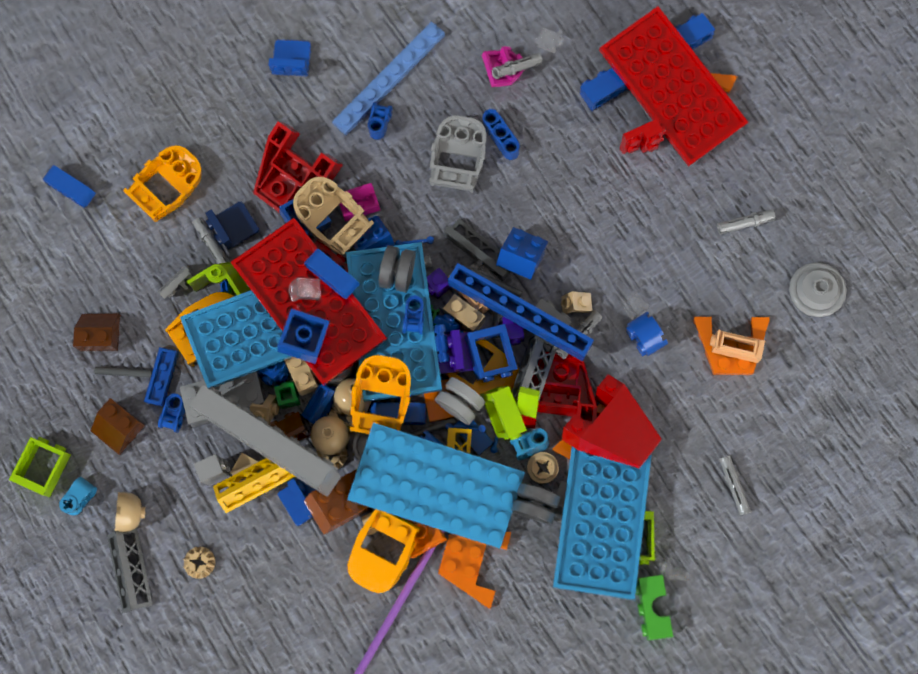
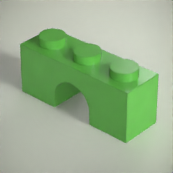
(654, 626)

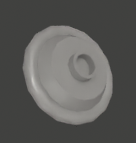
(817, 289)

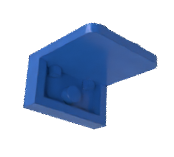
(290, 58)
(375, 237)

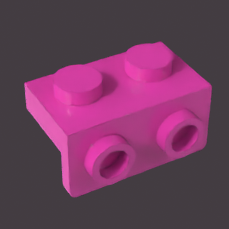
(363, 196)

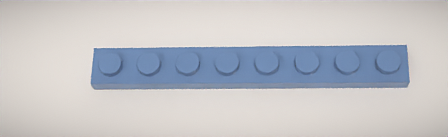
(388, 78)

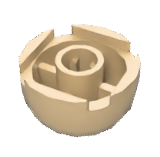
(343, 398)
(330, 435)
(128, 512)

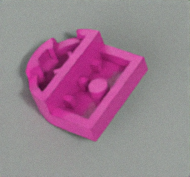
(497, 58)

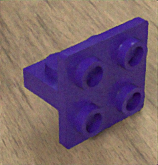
(458, 354)

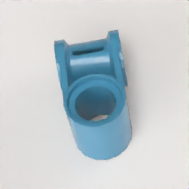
(529, 445)
(79, 495)

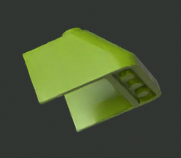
(218, 273)

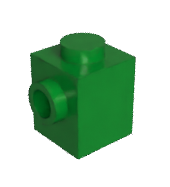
(287, 395)

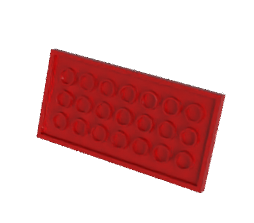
(673, 85)
(269, 271)

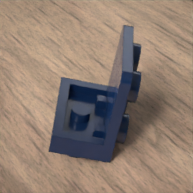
(232, 225)

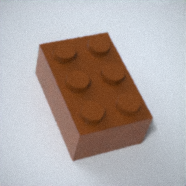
(335, 509)

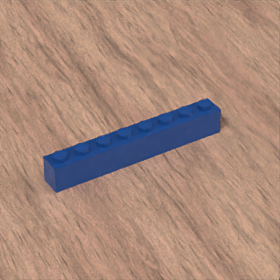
(608, 83)
(520, 312)

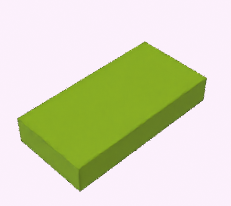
(528, 401)

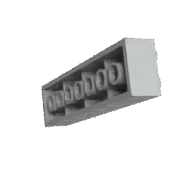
(266, 440)

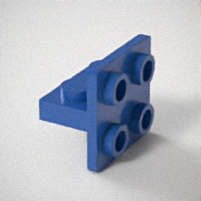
(293, 500)

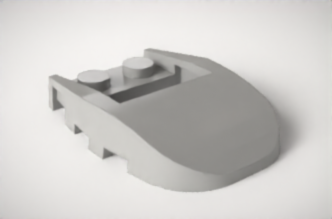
(459, 137)

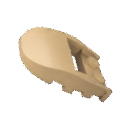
(317, 200)

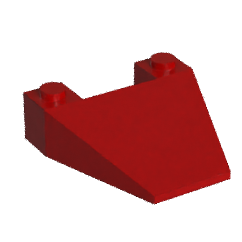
(285, 171)
(565, 391)
(619, 432)

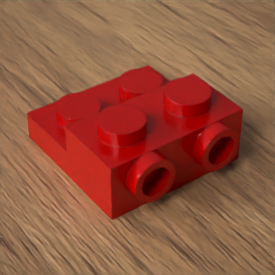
(645, 136)

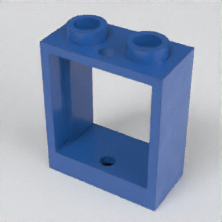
(487, 333)

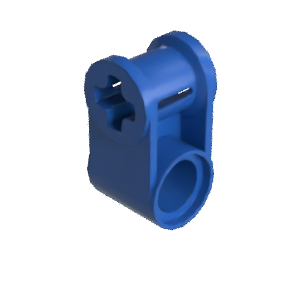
(379, 117)
(414, 319)
(172, 414)

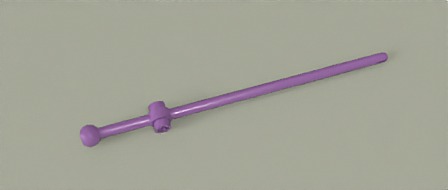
(394, 611)

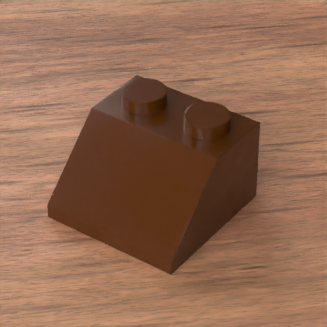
(97, 332)
(116, 426)
(292, 426)

